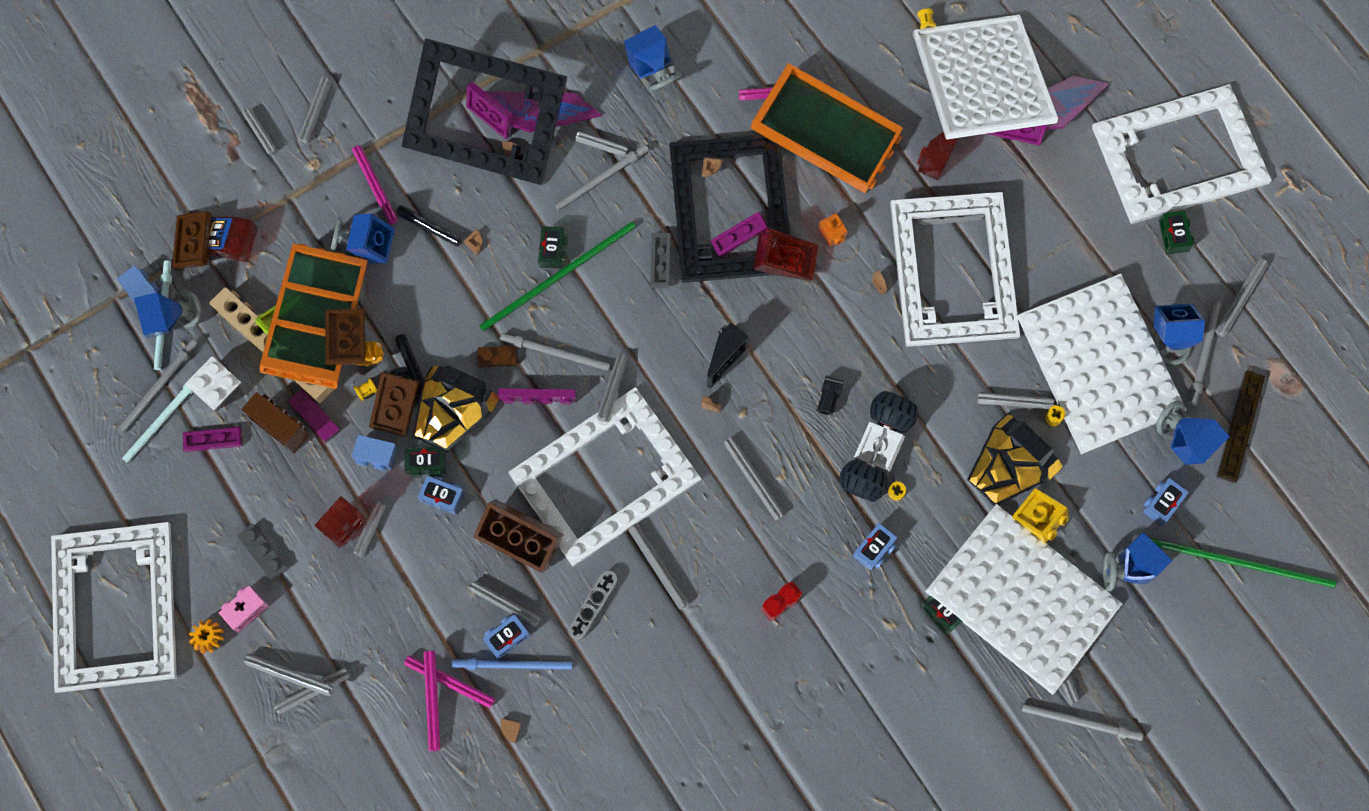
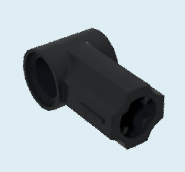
(830, 392)

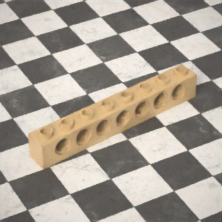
(225, 301)

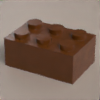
(275, 421)

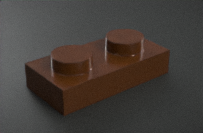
(497, 356)

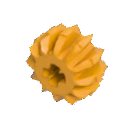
(373, 353)
(200, 633)

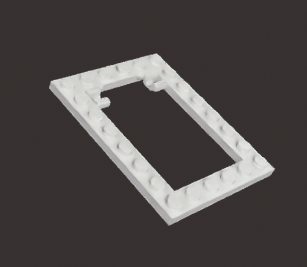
(1135, 198)
(928, 332)
(639, 414)
(77, 547)

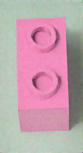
(253, 607)

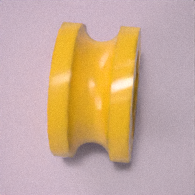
(891, 492)

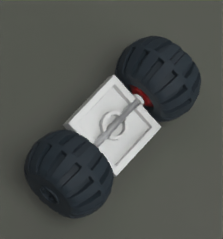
(879, 446)

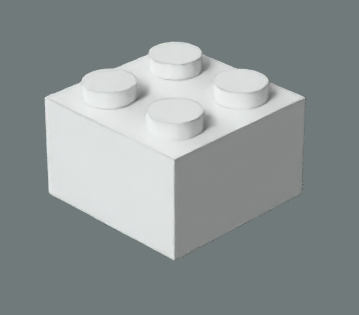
(213, 383)

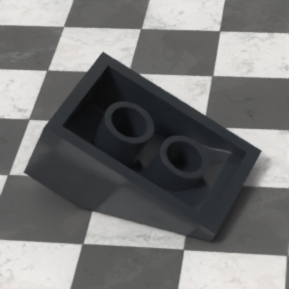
(728, 348)

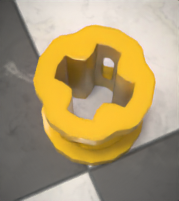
(921, 14)
(365, 389)
(1054, 421)

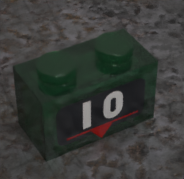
(552, 247)
(425, 461)
(940, 614)

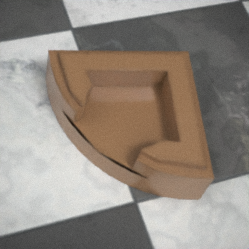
(507, 147)
(711, 166)
(474, 241)
(879, 282)
(707, 404)
(510, 729)

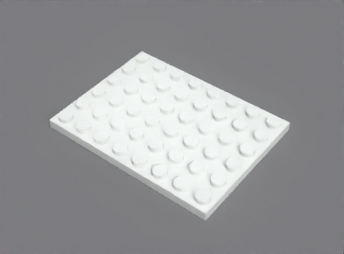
(984, 77)
(1100, 362)
(1024, 599)

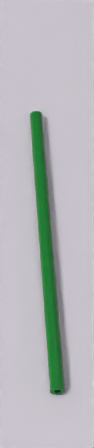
(557, 276)
(1244, 563)

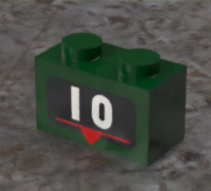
(1176, 232)

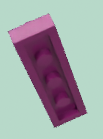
(545, 396)

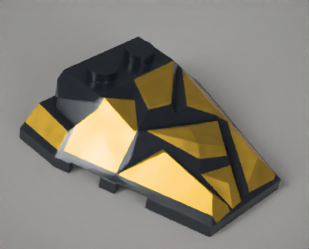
(451, 407)
(1012, 462)

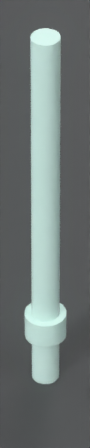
(165, 280)
(157, 423)

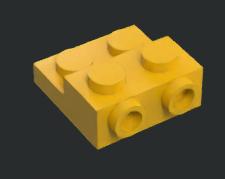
(1041, 515)

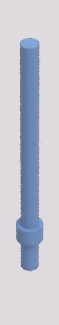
(473, 664)

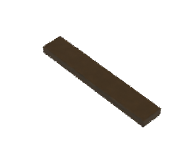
(1240, 426)

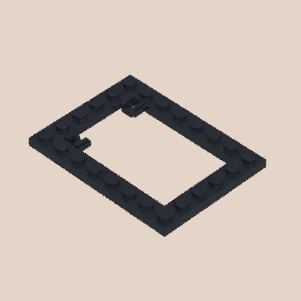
(549, 100)
(704, 268)

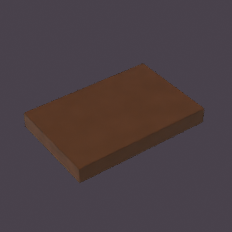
(191, 240)
(344, 336)
(394, 404)

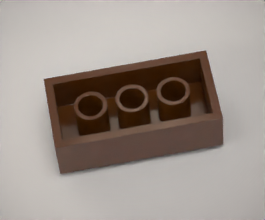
(518, 535)

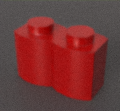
(786, 598)

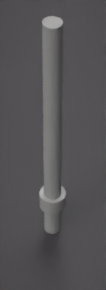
(631, 157)
(520, 342)
(182, 356)
(1197, 387)
(1120, 731)

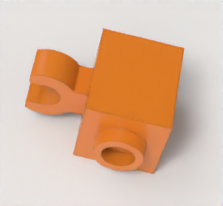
(833, 230)

